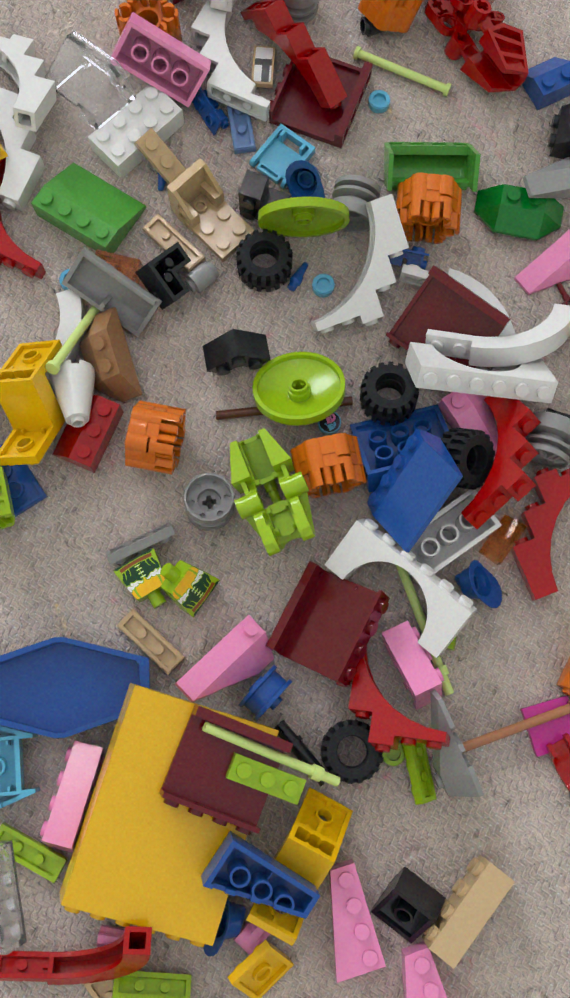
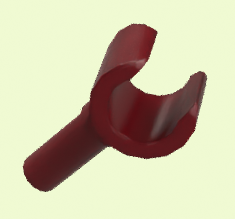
(565, 296)

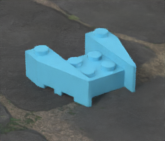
(12, 766)

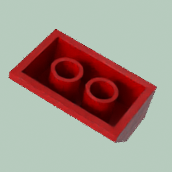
(87, 444)

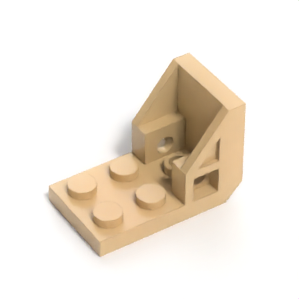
(202, 209)

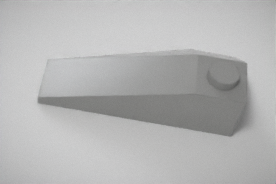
(549, 181)
(451, 766)

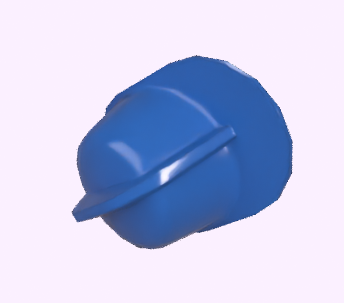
(304, 180)
(480, 584)
(229, 926)

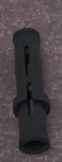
(299, 749)

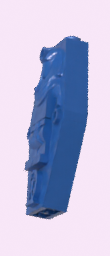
(66, 686)

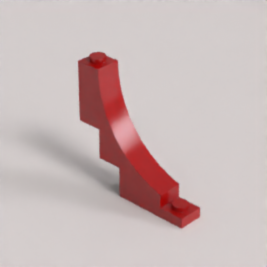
(313, 62)

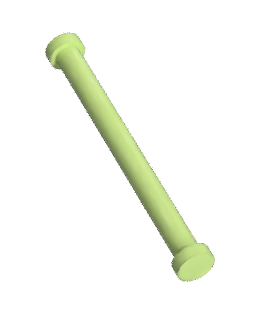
(400, 70)
(53, 366)

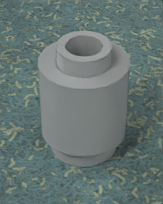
(201, 277)

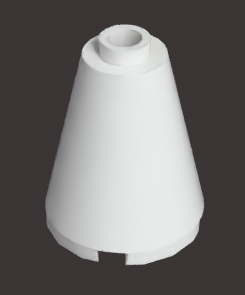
(74, 391)

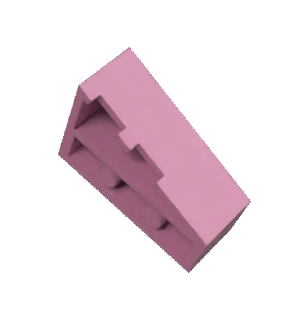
(413, 663)

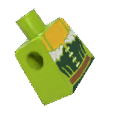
(143, 577)
(187, 585)

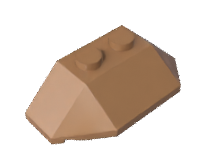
(109, 354)

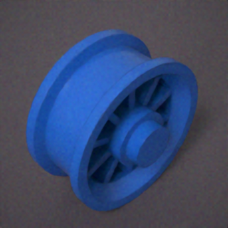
(265, 693)

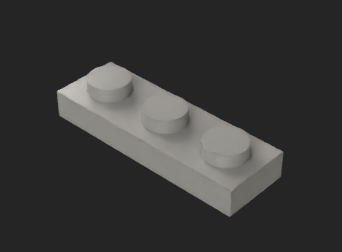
(140, 544)

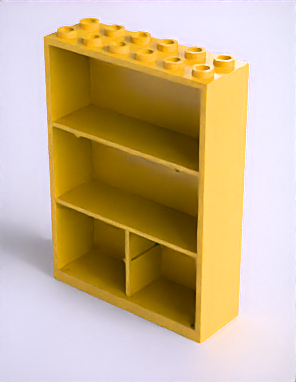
(133, 850)

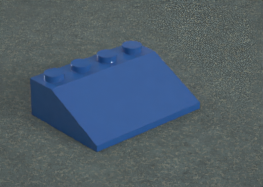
(383, 443)
(414, 488)

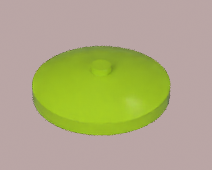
(304, 216)
(299, 388)

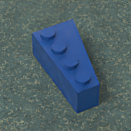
(252, 874)

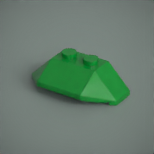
(512, 213)

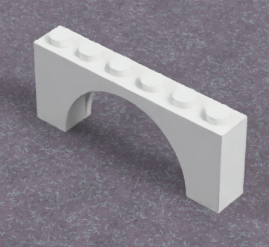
(436, 372)
(445, 607)

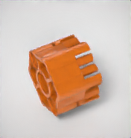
(157, 12)
(390, 14)
(431, 204)
(149, 436)
(329, 462)

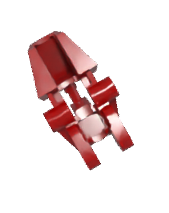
(503, 60)

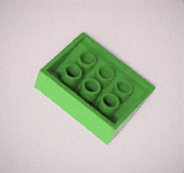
(87, 208)

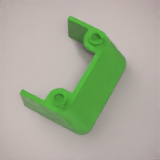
(440, 158)

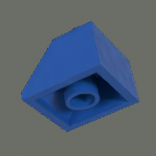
(548, 82)

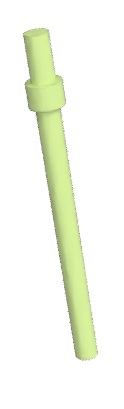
(421, 620)
(313, 771)

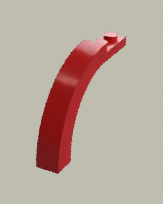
(82, 966)

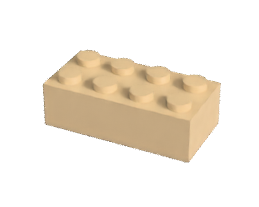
(467, 910)

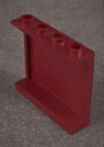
(301, 113)
(447, 307)

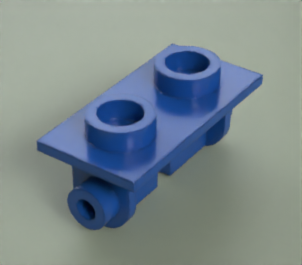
(206, 107)
(413, 256)

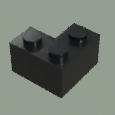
(256, 193)
(161, 276)
(236, 350)

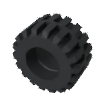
(259, 244)
(383, 409)
(471, 453)
(330, 758)

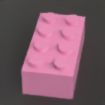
(160, 60)

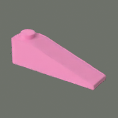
(548, 268)
(469, 412)
(233, 659)

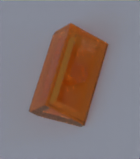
(502, 539)

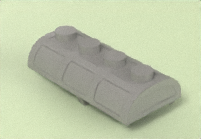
(108, 288)

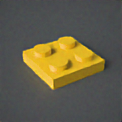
(260, 970)

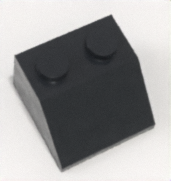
(560, 139)
(409, 905)

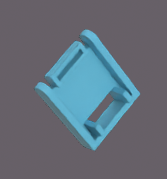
(276, 157)

